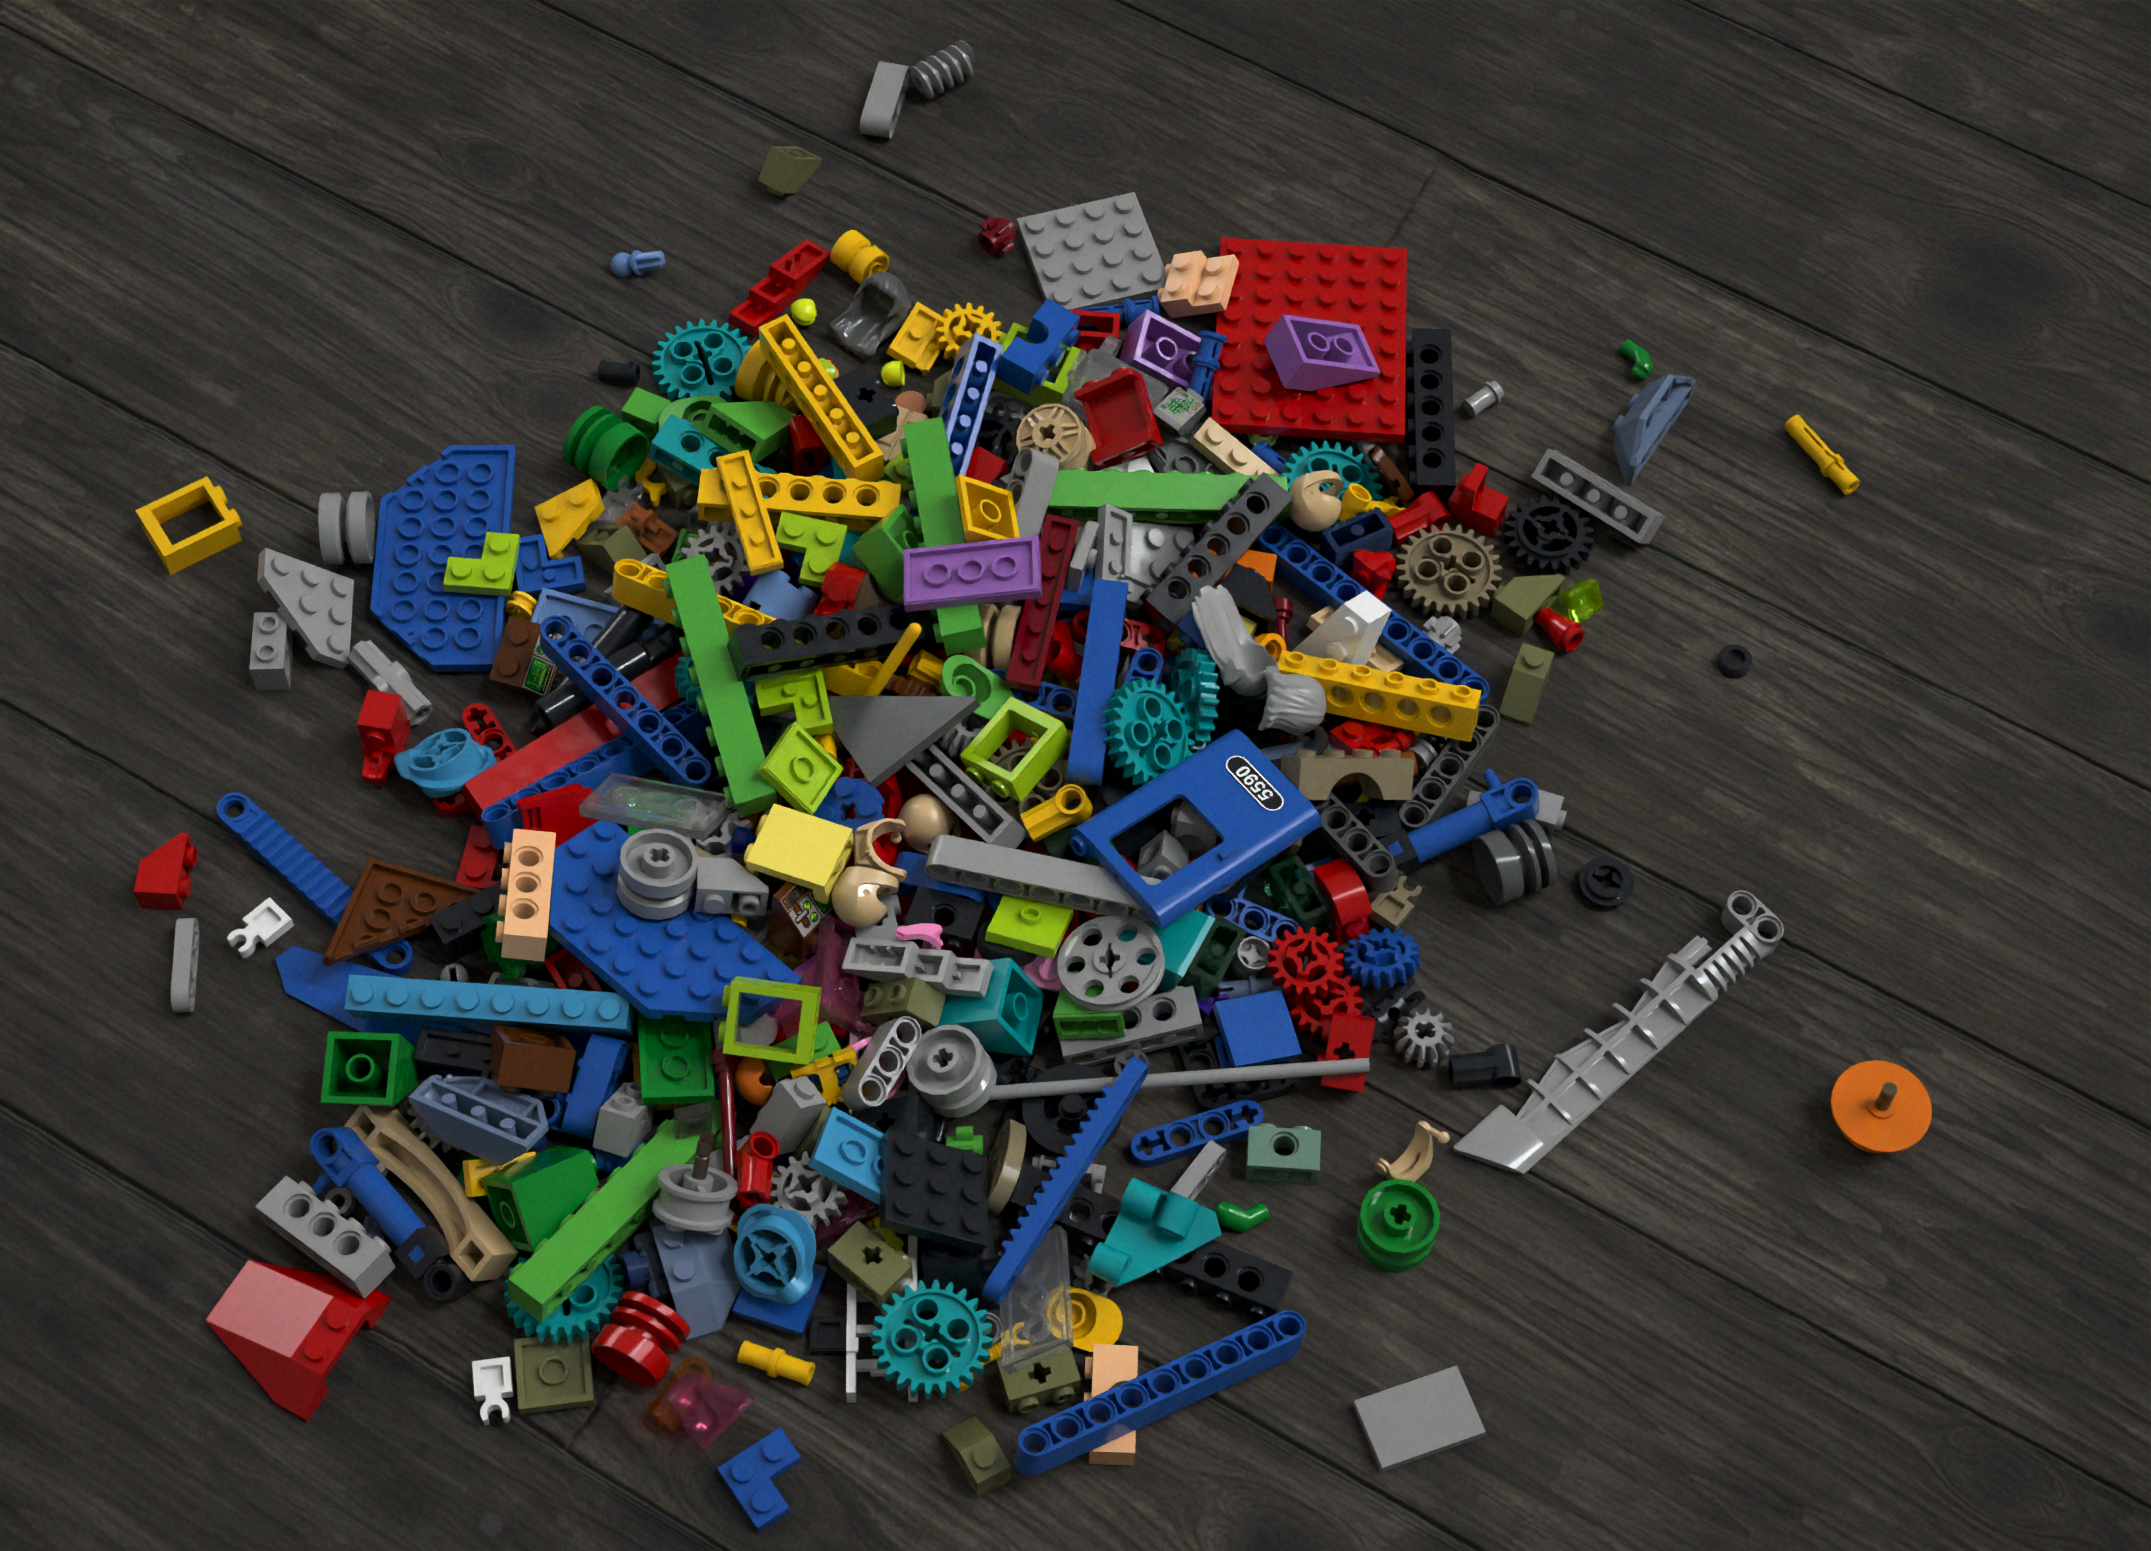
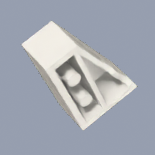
(1349, 632)

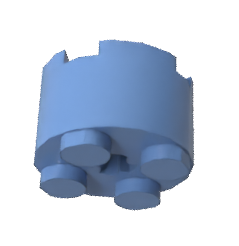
(780, 599)

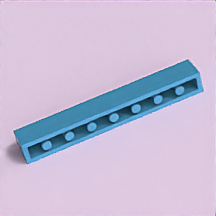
(489, 1003)

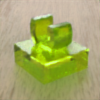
(1583, 599)

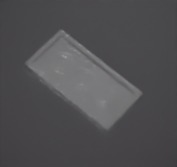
(656, 805)
(1038, 1306)

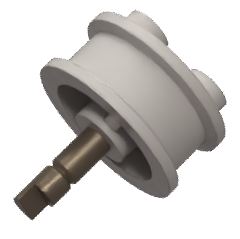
(695, 1194)

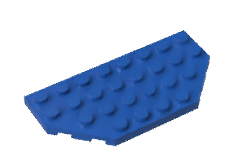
(436, 517)
(652, 963)

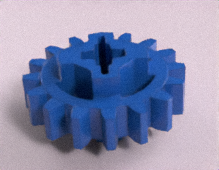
(1382, 958)

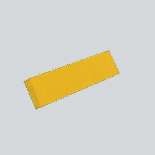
(749, 512)

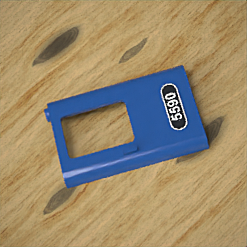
(1235, 794)

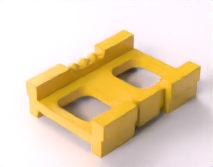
(824, 1069)

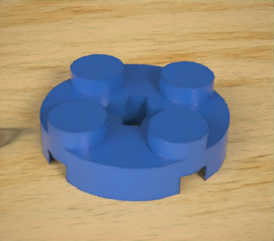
(847, 793)

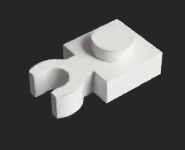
(262, 924)
(491, 1384)

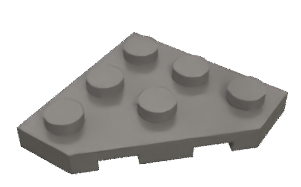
(1154, 549)
(312, 602)

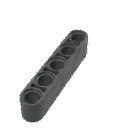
(1454, 761)
(1352, 836)

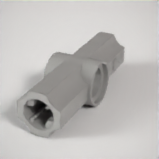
(390, 678)

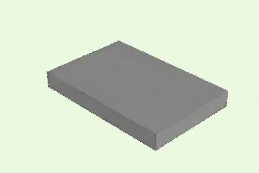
(1419, 1418)

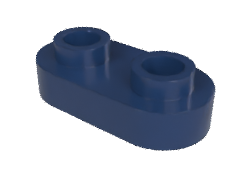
(634, 1269)

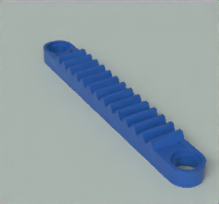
(301, 871)
(1064, 1179)

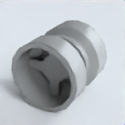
(1254, 951)

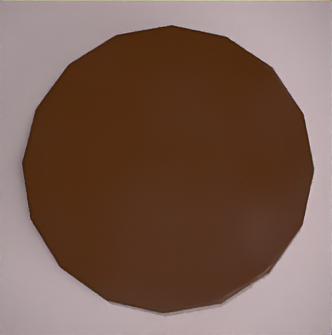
(1390, 474)

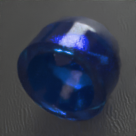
(741, 839)

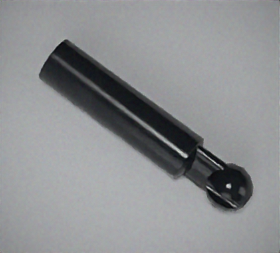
(619, 632)
(629, 661)

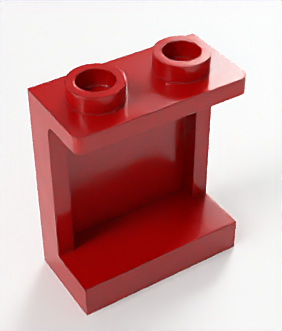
(1119, 417)

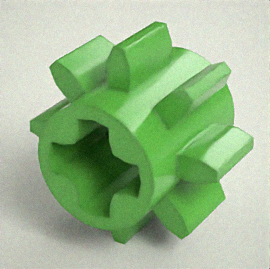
(966, 1140)

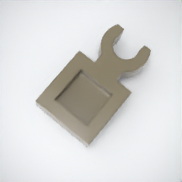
(1395, 906)

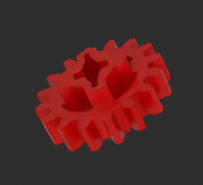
(1287, 963)
(1312, 1014)

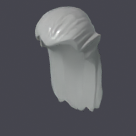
(1229, 643)

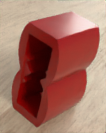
(805, 448)

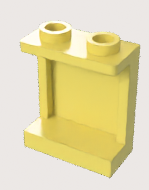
(800, 850)

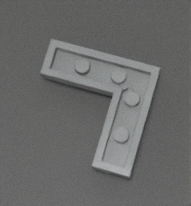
(1114, 553)

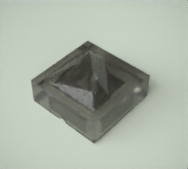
(692, 1120)

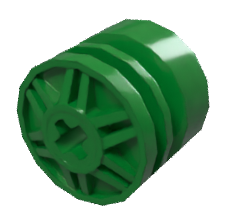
(605, 447)

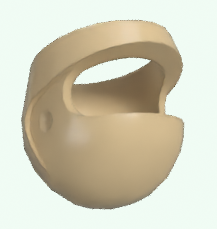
(1312, 508)
(926, 818)
(857, 892)

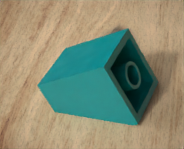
(1179, 943)
(1007, 1015)

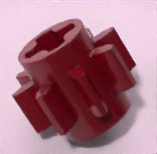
(997, 235)

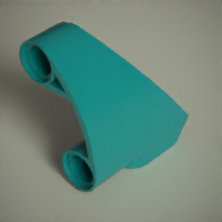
(1151, 1233)

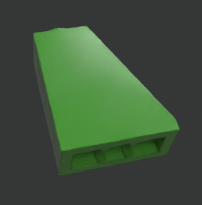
(748, 426)

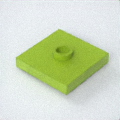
(800, 769)
(1029, 925)

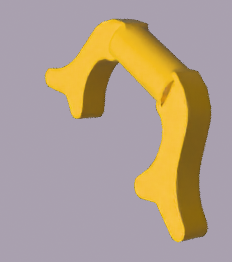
(655, 490)

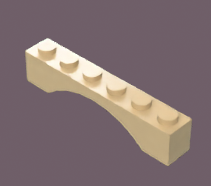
(471, 1235)

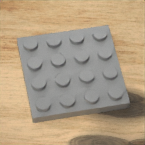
(1093, 253)

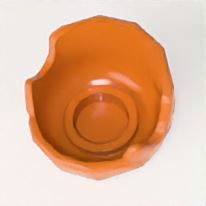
(751, 1082)

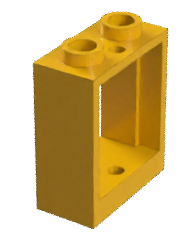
(200, 545)

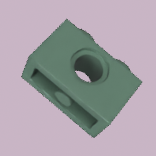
(1268, 1166)

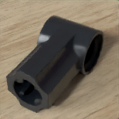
(1495, 1067)

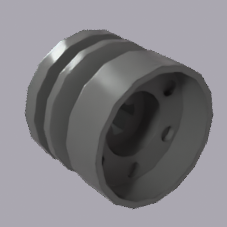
(1514, 861)

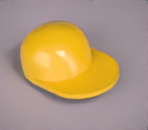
(1094, 1319)

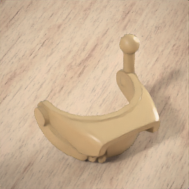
(863, 850)
(1420, 1147)

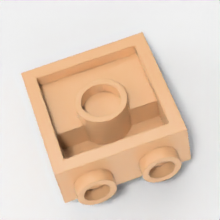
(1197, 284)

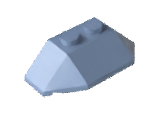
(1648, 422)
(480, 1116)
(698, 1276)

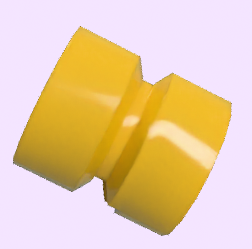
(857, 257)

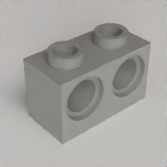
(271, 652)

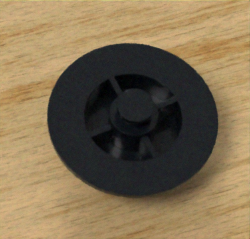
(1056, 1117)

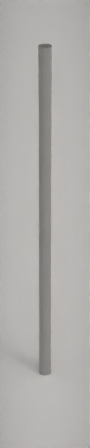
(1186, 1078)

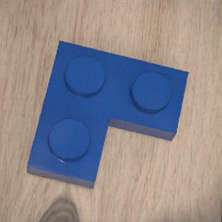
(536, 572)
(751, 1478)

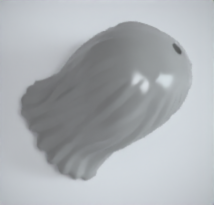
(1293, 703)

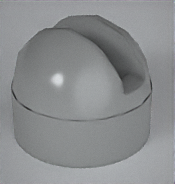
(461, 973)

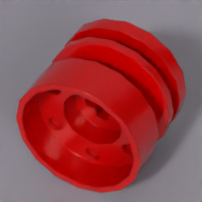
(640, 1339)

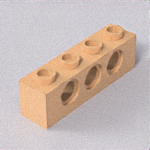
(528, 895)

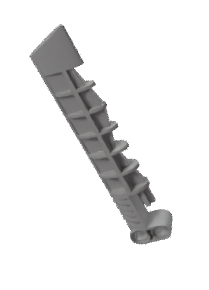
(1605, 1061)

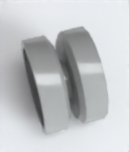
(347, 528)
(657, 874)
(952, 1071)

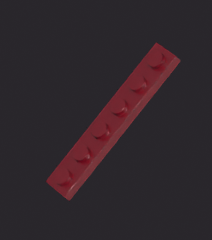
(1040, 613)

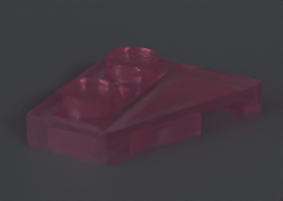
(706, 1406)

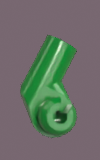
(1640, 357)
(1240, 1219)

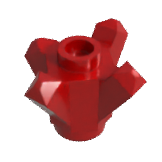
(1373, 570)

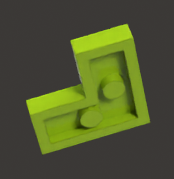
(816, 538)
(491, 573)
(799, 692)

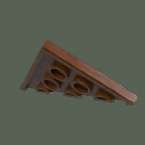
(390, 906)

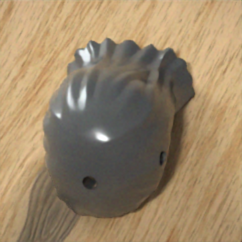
(873, 316)

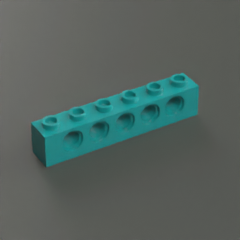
(669, 453)

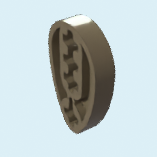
(1005, 1164)

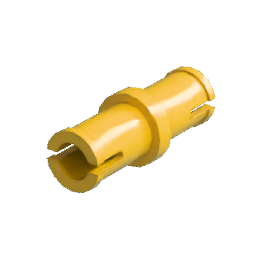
(776, 1362)

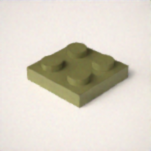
(553, 1375)

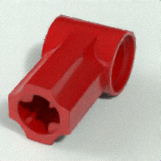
(1422, 514)
(1062, 656)
(755, 1167)

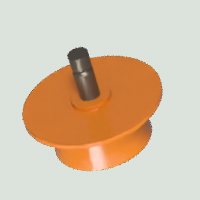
(1881, 1107)

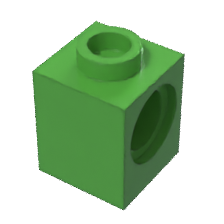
(643, 411)

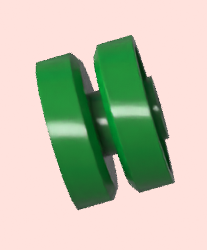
(1397, 1225)

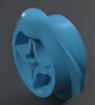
(444, 762)
(766, 1254)

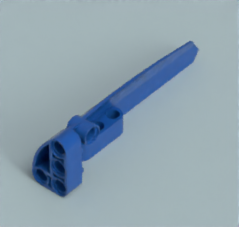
(598, 1065)

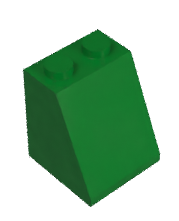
(368, 1069)
(539, 1193)

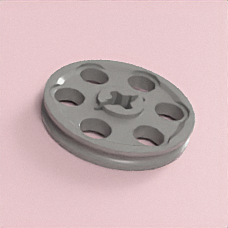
(1124, 968)

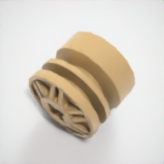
(1069, 436)

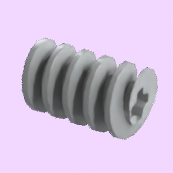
(942, 67)

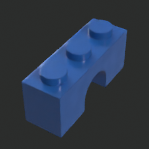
(1028, 364)

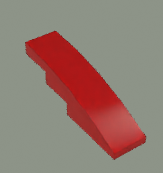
(780, 288)

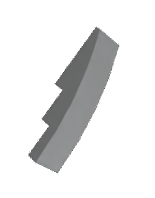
(897, 960)

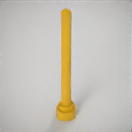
(892, 663)

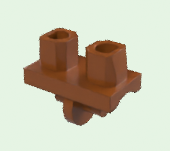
(649, 530)

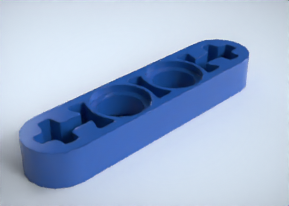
(1195, 1129)

